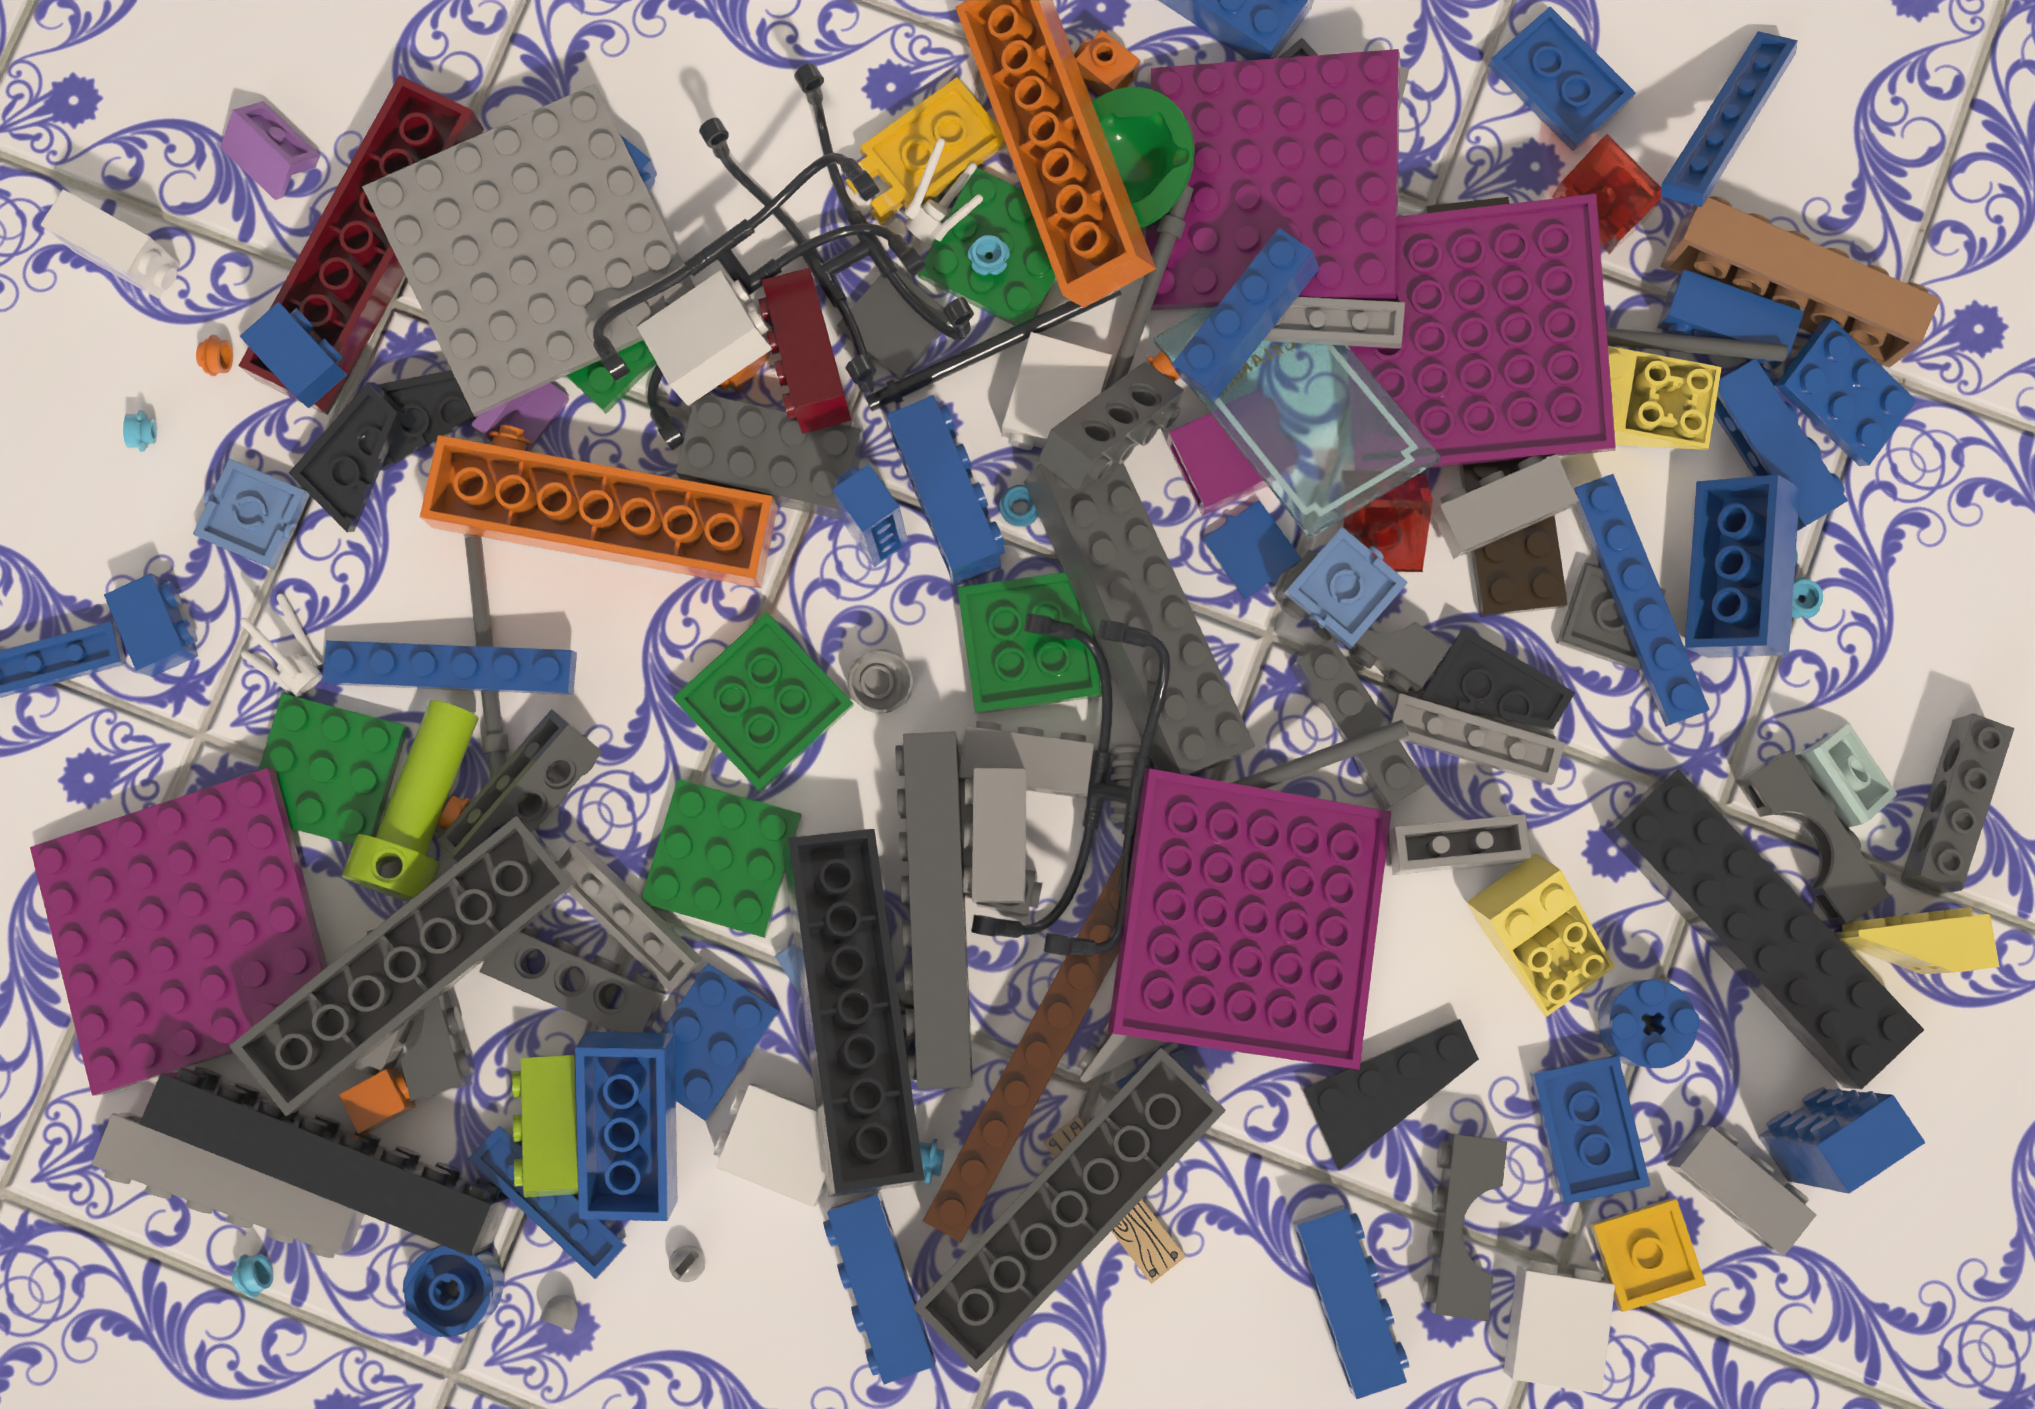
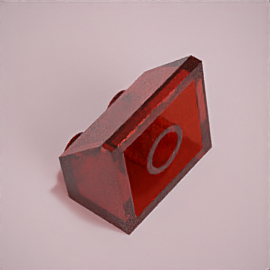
(1622, 191)
(1396, 524)

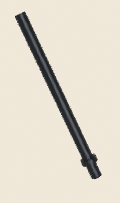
(897, 390)

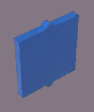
(1252, 549)

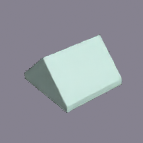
(1849, 776)

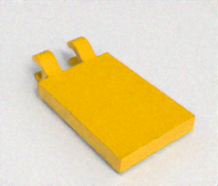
(905, 146)

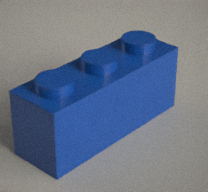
(1722, 311)

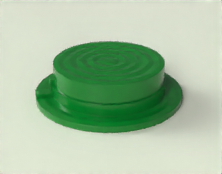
(1149, 146)

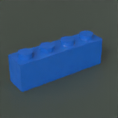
(1246, 315)
(1772, 441)
(870, 514)
(881, 1288)
(1350, 1301)

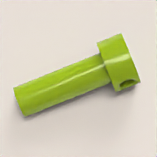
(415, 806)

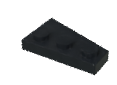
(431, 408)
(349, 455)
(1496, 684)

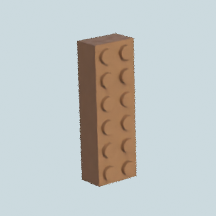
(1786, 267)

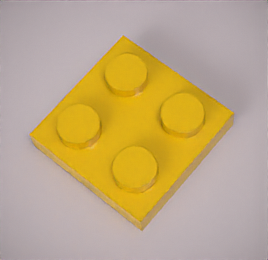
(1647, 1254)

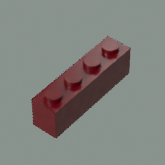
(805, 351)

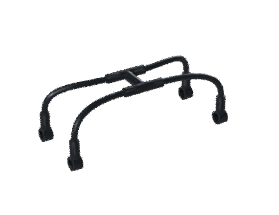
(721, 250)
(861, 367)
(1098, 788)

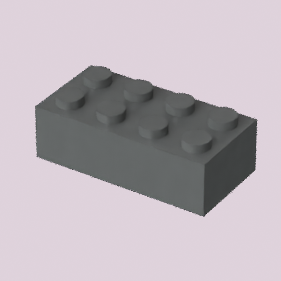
(767, 454)

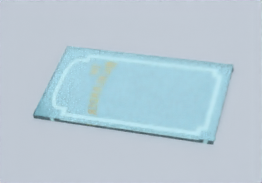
(1312, 426)

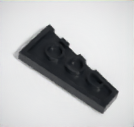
(1366, 1103)

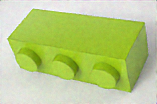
(546, 1126)

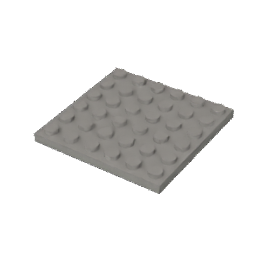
(527, 245)

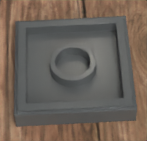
(891, 328)
(1595, 623)

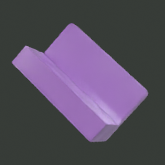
(267, 147)
(529, 412)

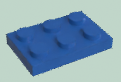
(1561, 78)
(1845, 392)
(714, 1037)
(1590, 1129)

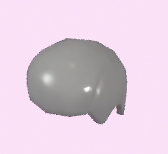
(880, 681)

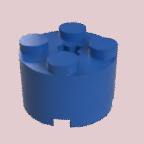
(1672, 1023)
(428, 1290)

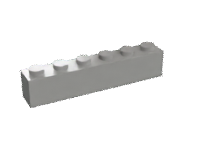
(216, 1183)

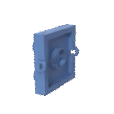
(251, 513)
(1346, 587)

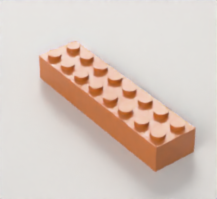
(1057, 146)
(599, 511)

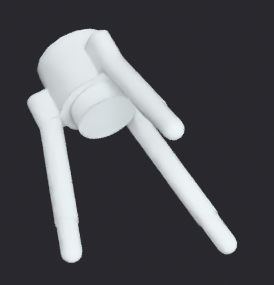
(928, 219)
(297, 672)

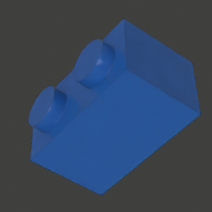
(294, 355)
(152, 624)

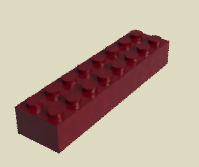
(347, 263)

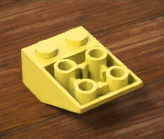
(1662, 400)
(1541, 933)
(1927, 941)

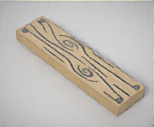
(1139, 1230)

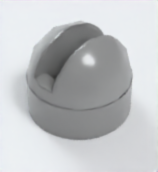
(693, 1270)
(560, 1312)

